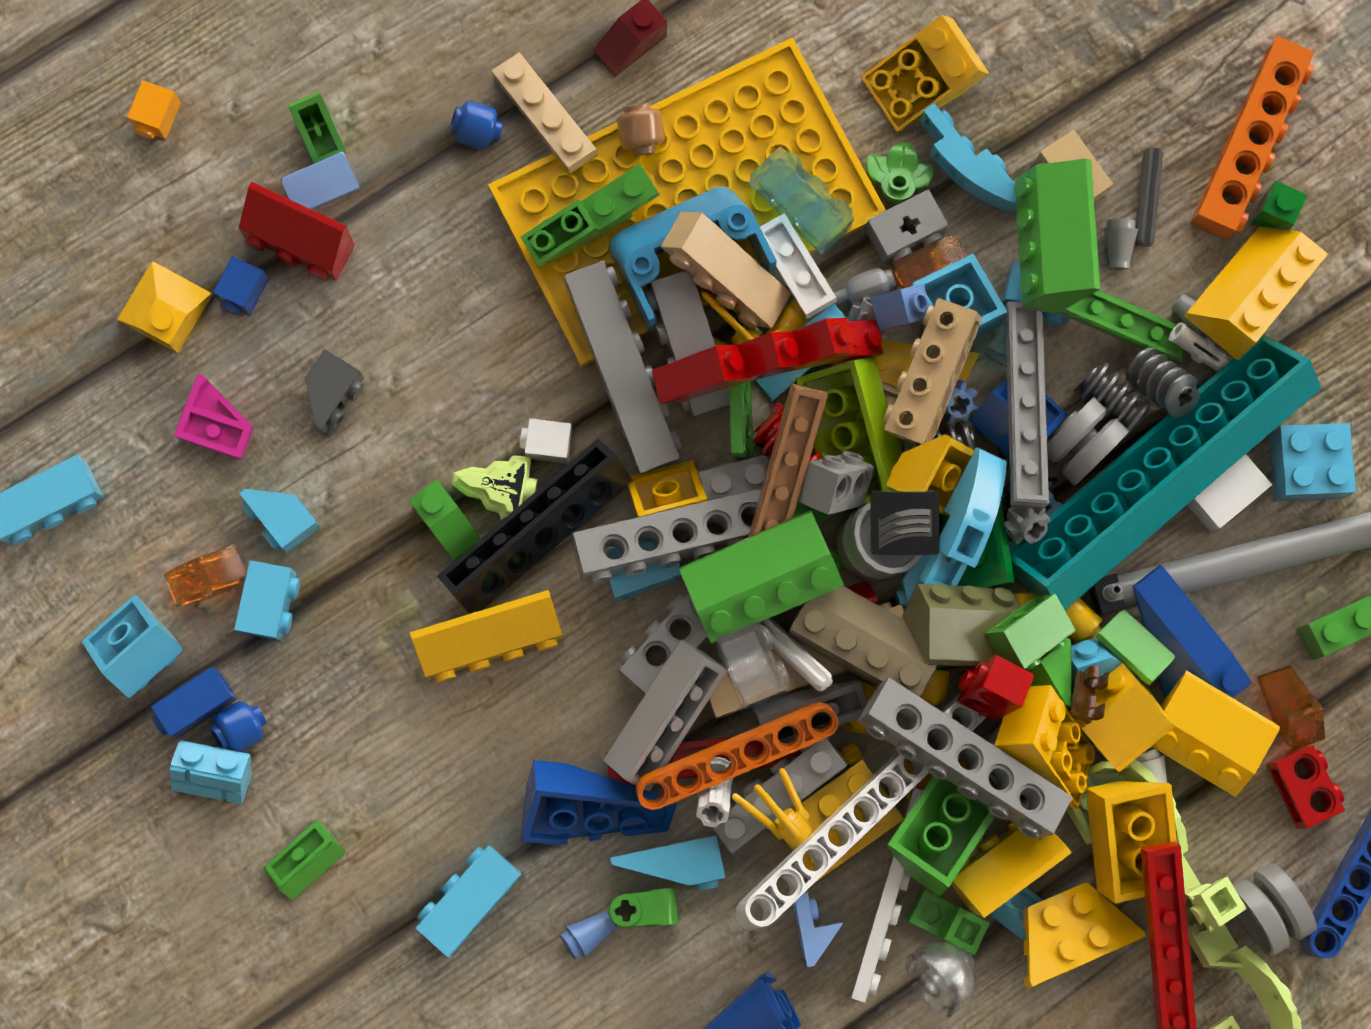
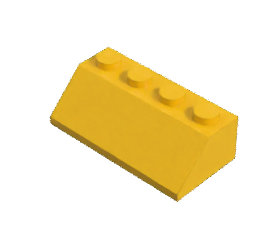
(1255, 288)
(486, 636)

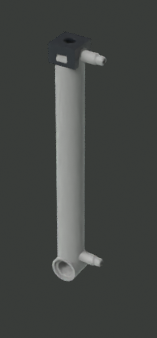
(1241, 561)

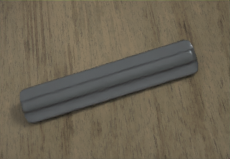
(1148, 196)

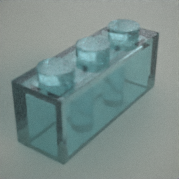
(802, 199)

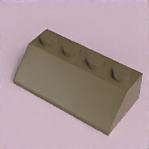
(862, 639)

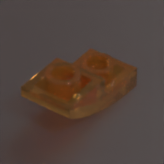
(928, 260)
(204, 574)

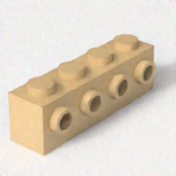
(725, 270)
(932, 373)

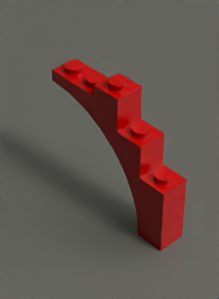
(766, 356)

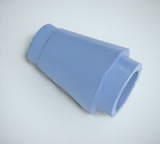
(587, 934)

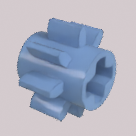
(965, 402)

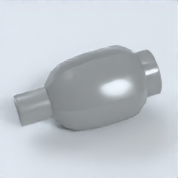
(868, 284)

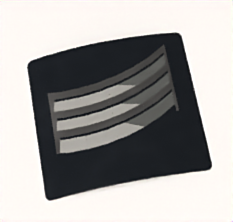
(904, 523)

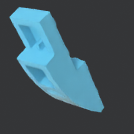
(978, 175)
(971, 519)

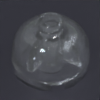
(944, 976)

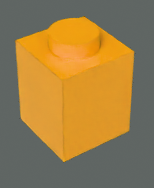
(153, 110)

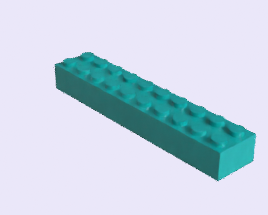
(1165, 471)

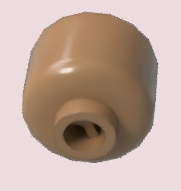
(640, 128)

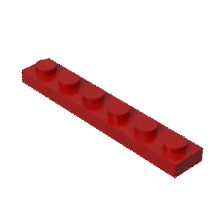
(1168, 936)

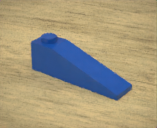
(1187, 634)
(580, 803)

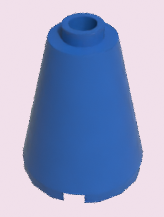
(758, 1008)

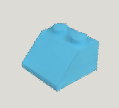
(131, 646)

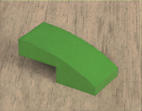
(947, 921)

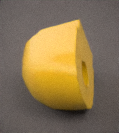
(937, 688)

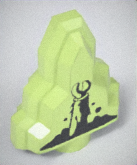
(500, 485)

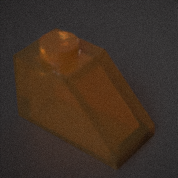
(1292, 707)

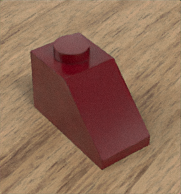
(631, 37)

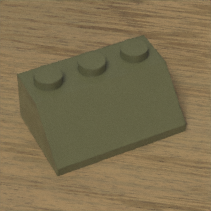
(953, 621)

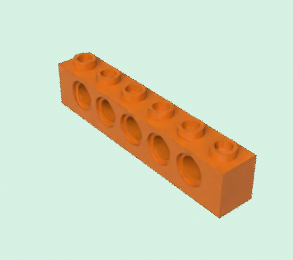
(1280, 59)

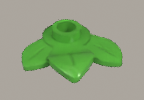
(899, 168)

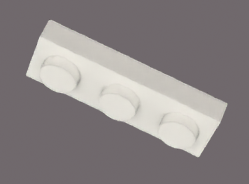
(798, 267)

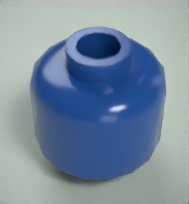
(475, 125)
(238, 727)

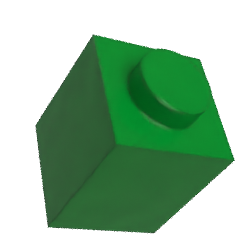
(1279, 207)

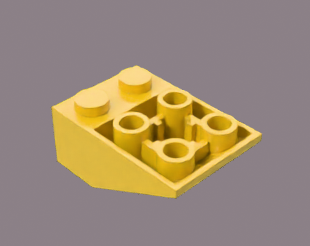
(924, 71)
(1048, 741)

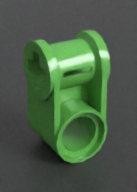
(651, 907)

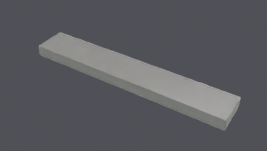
(1026, 406)

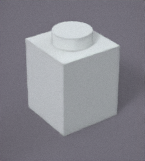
(547, 440)

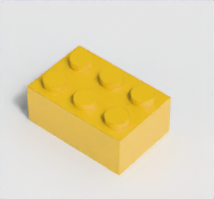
(831, 797)

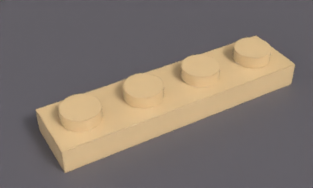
(544, 113)

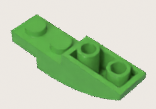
(590, 218)

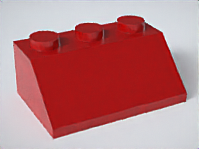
(295, 233)

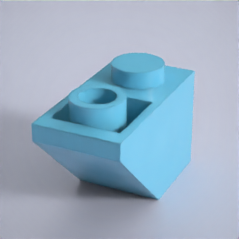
(282, 515)

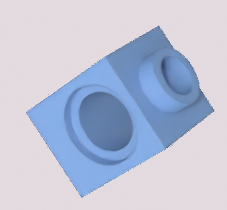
(900, 307)

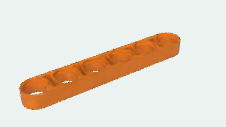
(734, 749)

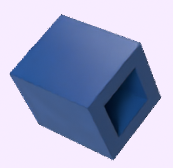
(240, 287)

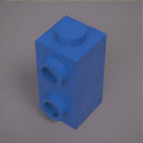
(192, 703)

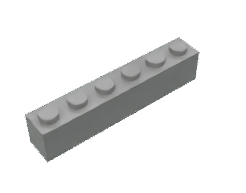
(621, 366)

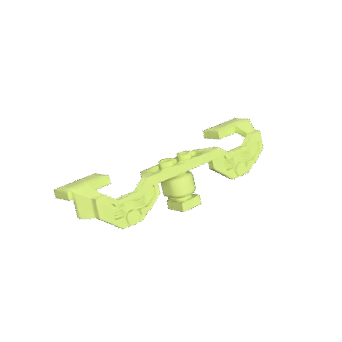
(1207, 912)

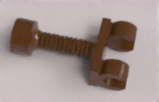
(1084, 696)

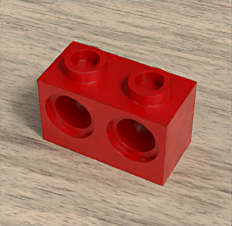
(994, 687)
(1297, 791)

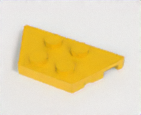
(1073, 932)

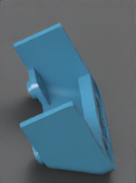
(637, 246)

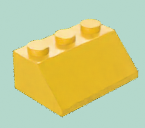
(1214, 734)
(1123, 821)
(1005, 868)

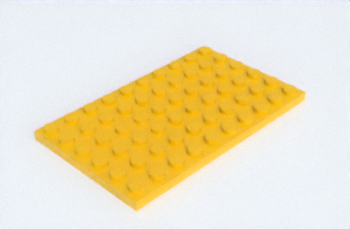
(712, 140)

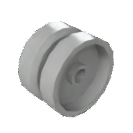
(1084, 441)
(854, 550)
(1274, 910)

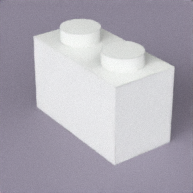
(1229, 494)

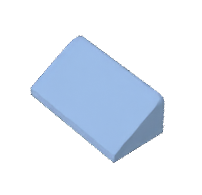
(321, 182)

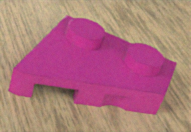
(213, 422)

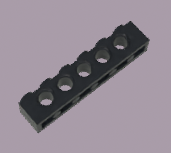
(535, 527)

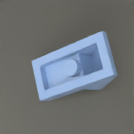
(812, 939)

